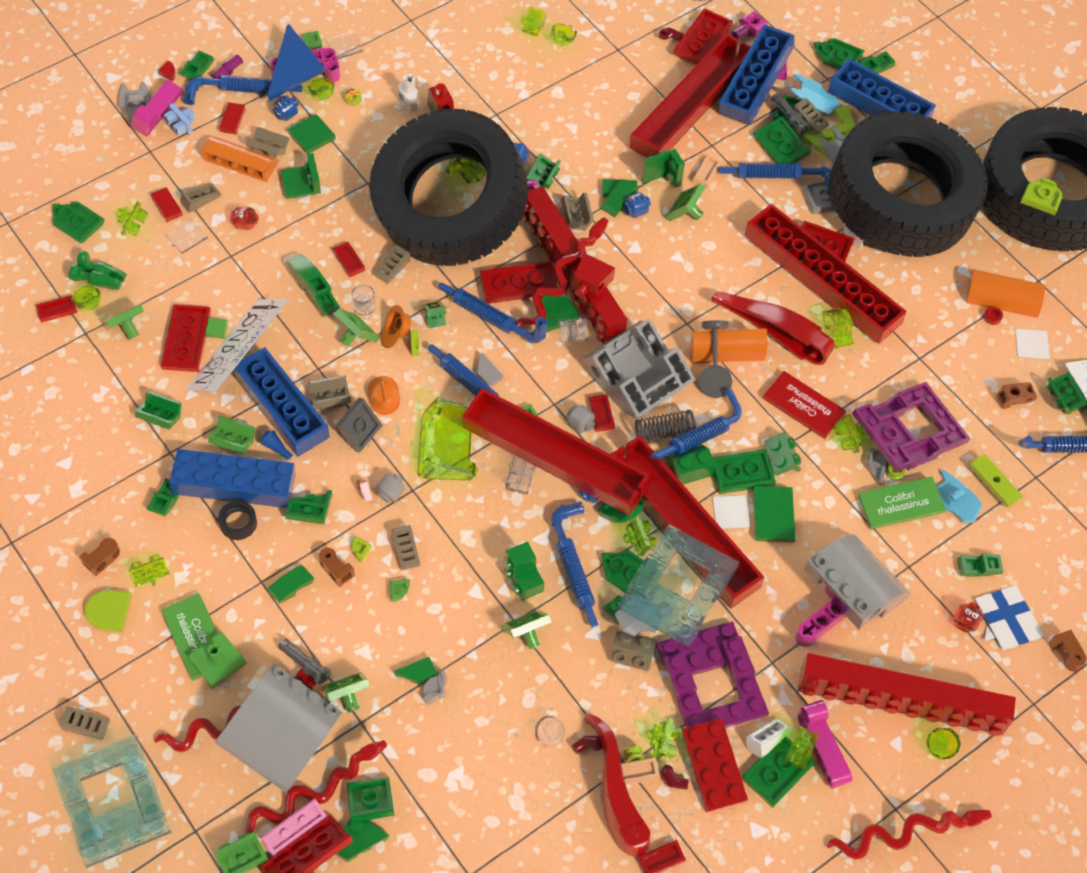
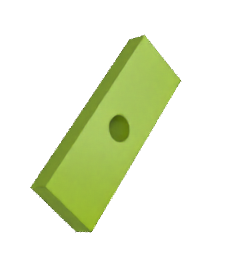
(995, 480)

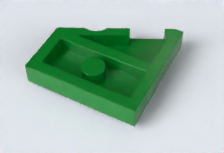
(309, 508)
(364, 837)

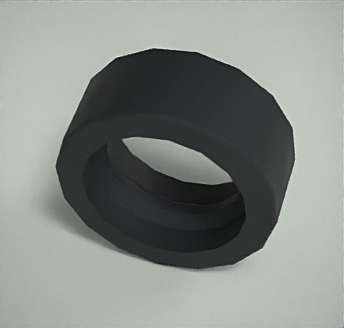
(232, 507)

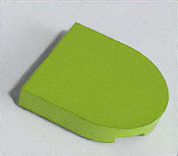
(1043, 195)
(108, 610)

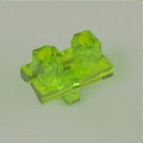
(129, 218)
(854, 434)
(637, 536)
(148, 571)
(661, 736)
(801, 747)

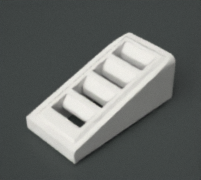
(762, 743)

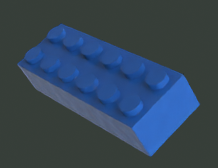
(757, 74)
(875, 93)
(281, 402)
(232, 478)

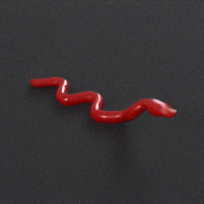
(594, 234)
(192, 731)
(366, 753)
(970, 819)

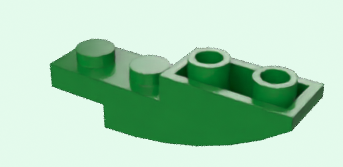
(314, 282)

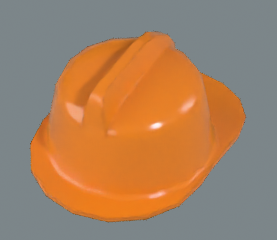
(396, 326)
(384, 395)

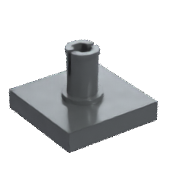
(359, 425)

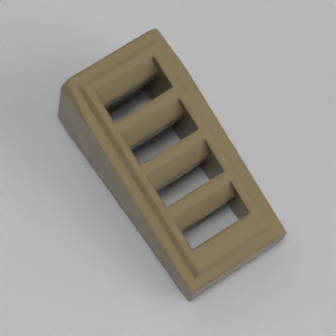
(805, 107)
(191, 203)
(397, 254)
(402, 535)
(86, 716)

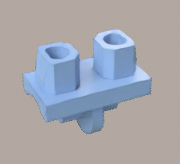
(183, 118)

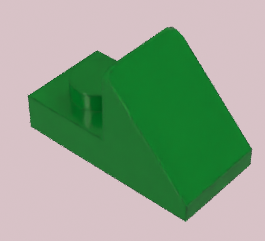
(435, 314)

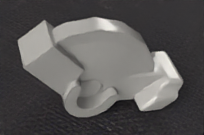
(435, 688)

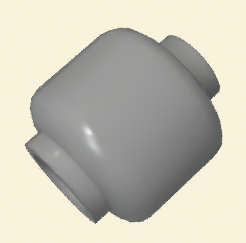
(580, 418)
(390, 487)

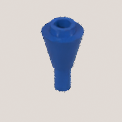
(273, 442)

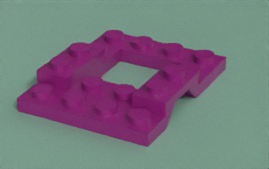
(896, 441)
(711, 650)

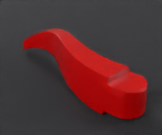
(784, 325)
(619, 810)

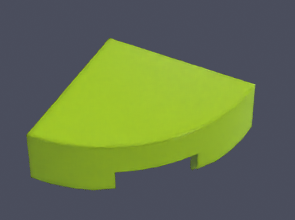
(415, 342)
(360, 549)

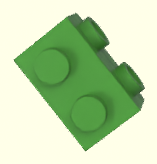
(232, 435)
(241, 855)

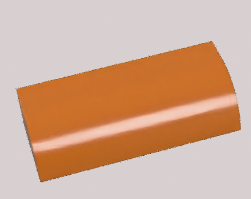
(239, 158)
(1005, 293)
(731, 345)

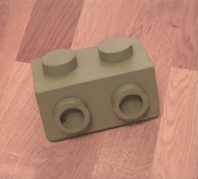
(269, 141)
(577, 211)
(329, 392)
(632, 651)

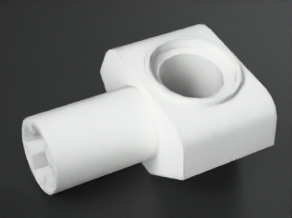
(408, 93)

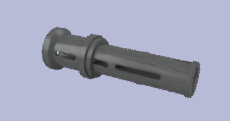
(794, 118)
(309, 664)

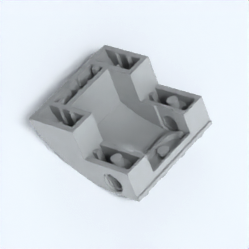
(639, 369)
(857, 579)
(279, 727)

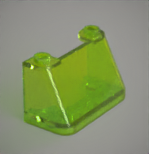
(445, 443)

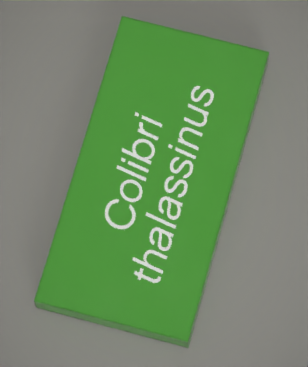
(901, 502)
(190, 628)

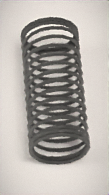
(643, 434)

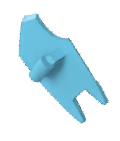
(816, 95)
(959, 498)

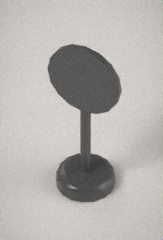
(715, 378)

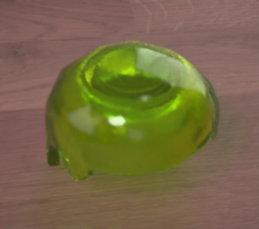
(563, 34)
(322, 89)
(87, 298)
(943, 743)

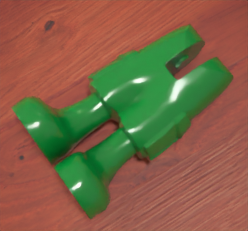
(101, 273)

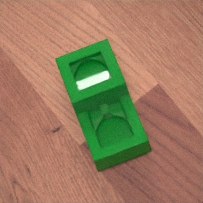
(879, 63)
(197, 66)
(614, 202)
(163, 500)
(981, 565)
(290, 583)

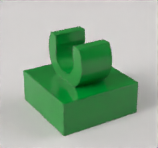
(612, 607)

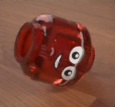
(244, 218)
(968, 617)

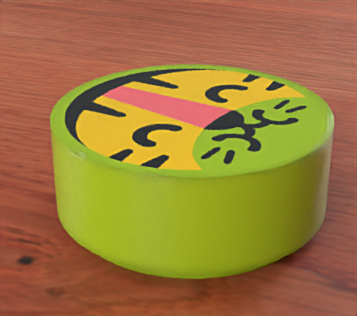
(353, 96)

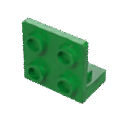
(664, 164)
(301, 180)

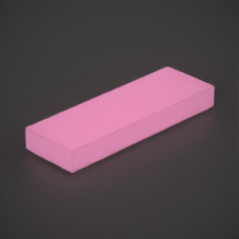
(293, 827)

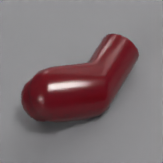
(668, 33)
(587, 741)
(671, 779)

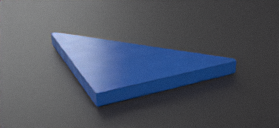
(294, 65)

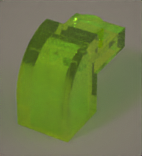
(533, 21)
(469, 169)
(840, 324)

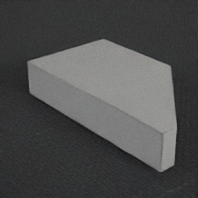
(488, 371)
(876, 465)

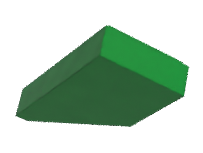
(418, 671)

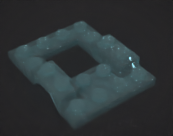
(666, 609)
(123, 826)

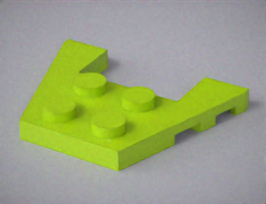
(845, 117)

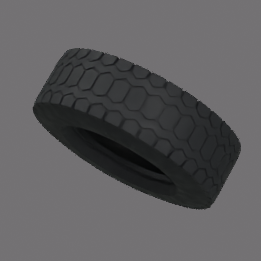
(1028, 136)
(423, 145)
(888, 219)

